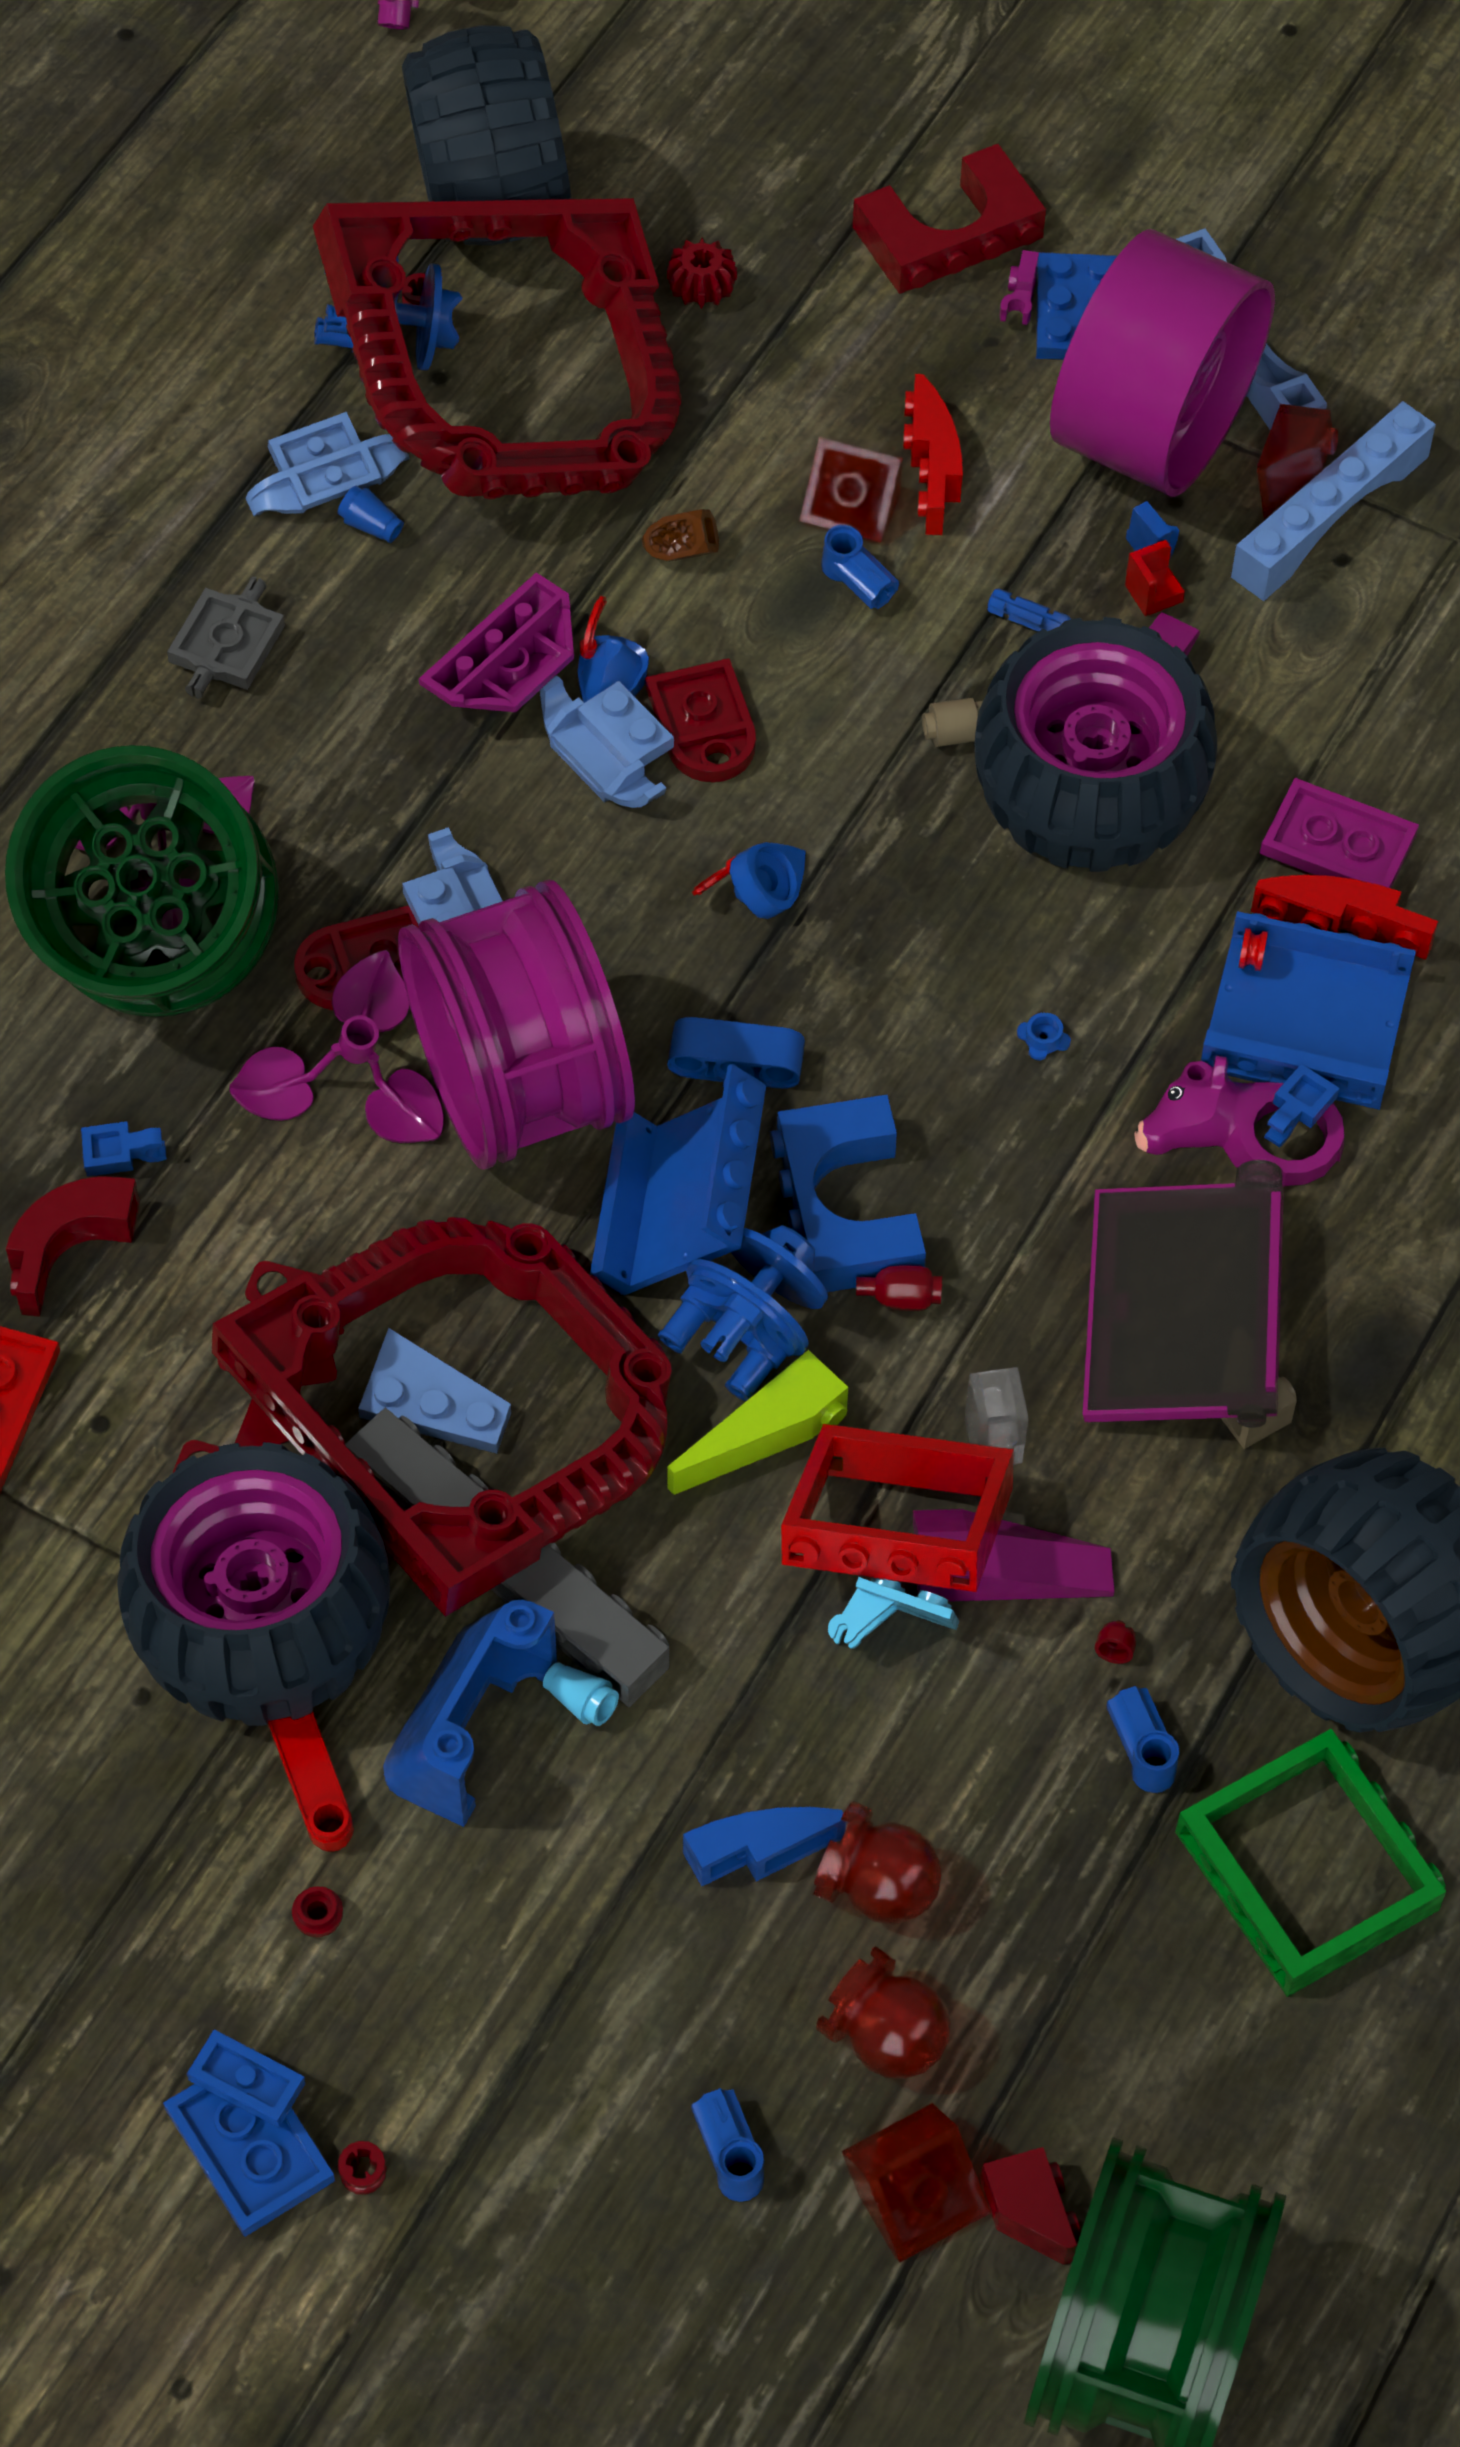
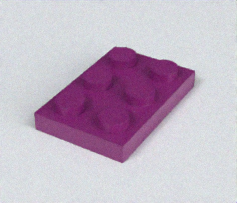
(1338, 836)

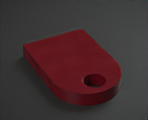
(705, 717)
(343, 946)

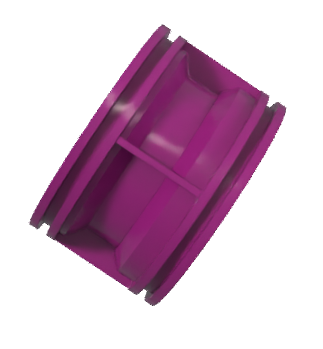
(517, 1023)

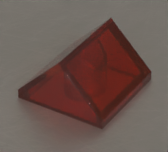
(852, 488)

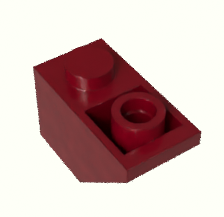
(1028, 2205)

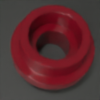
(314, 1898)

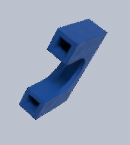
(814, 1144)

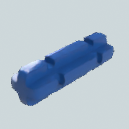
(1024, 611)

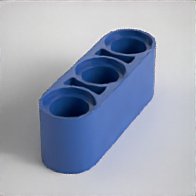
(708, 1046)

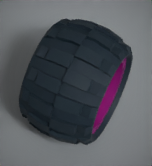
(485, 119)

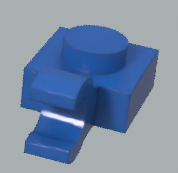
(1302, 1099)
(113, 1147)

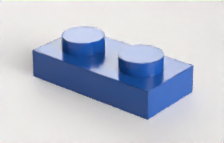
(246, 2078)

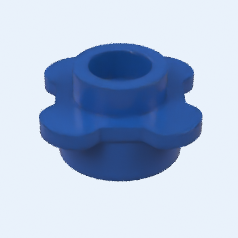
(1043, 1024)

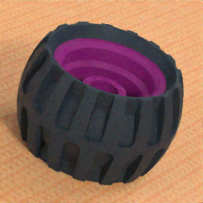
(1092, 786)
(257, 1630)

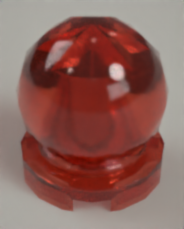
(882, 1868)
(891, 2020)

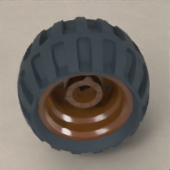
(1358, 1589)

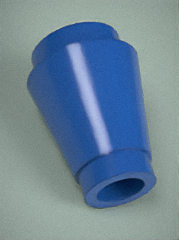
(369, 514)

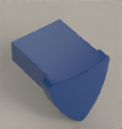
(1149, 528)

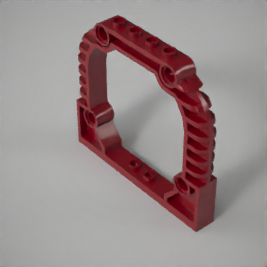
(597, 239)
(448, 1548)

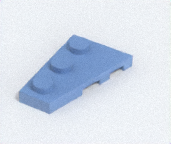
(433, 1396)

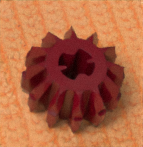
(701, 272)

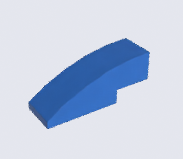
(761, 1840)

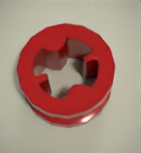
(1253, 949)

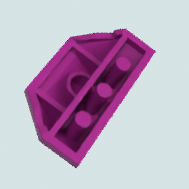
(508, 652)

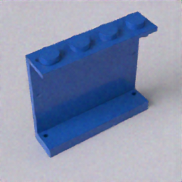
(1313, 1004)
(678, 1188)

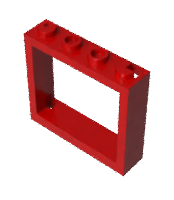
(903, 1462)

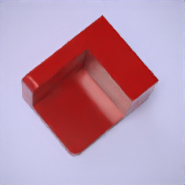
(1151, 579)

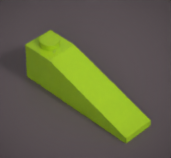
(771, 1421)

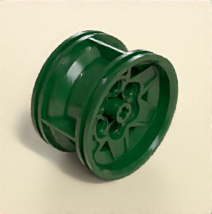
(84, 806)
(1154, 2306)

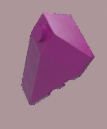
(1023, 1561)

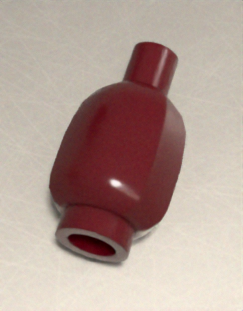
(902, 1287)

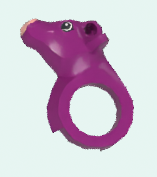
(1213, 1110)

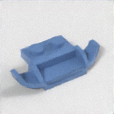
(322, 465)
(606, 741)
(457, 885)

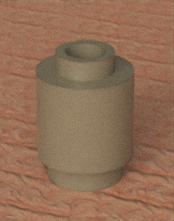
(951, 721)

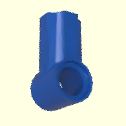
(857, 567)
(1143, 1738)
(729, 2143)

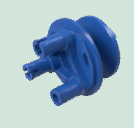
(431, 317)
(745, 1310)

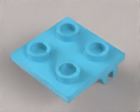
(877, 1601)

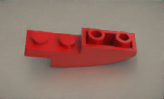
(934, 450)
(1345, 904)

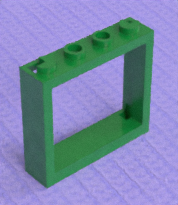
(1246, 1905)

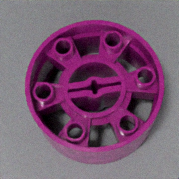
(1161, 362)

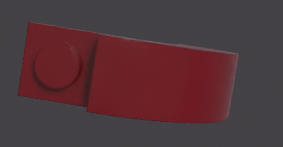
(60, 1219)

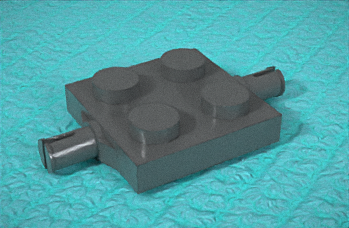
(226, 638)

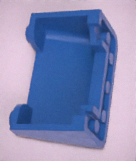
(433, 1747)

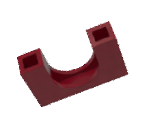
(920, 254)

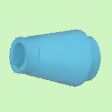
(581, 1693)

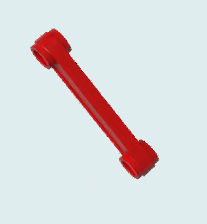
(312, 1780)

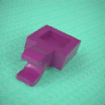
(1022, 283)

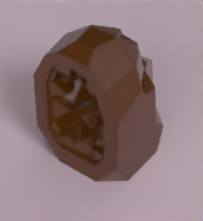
(682, 536)

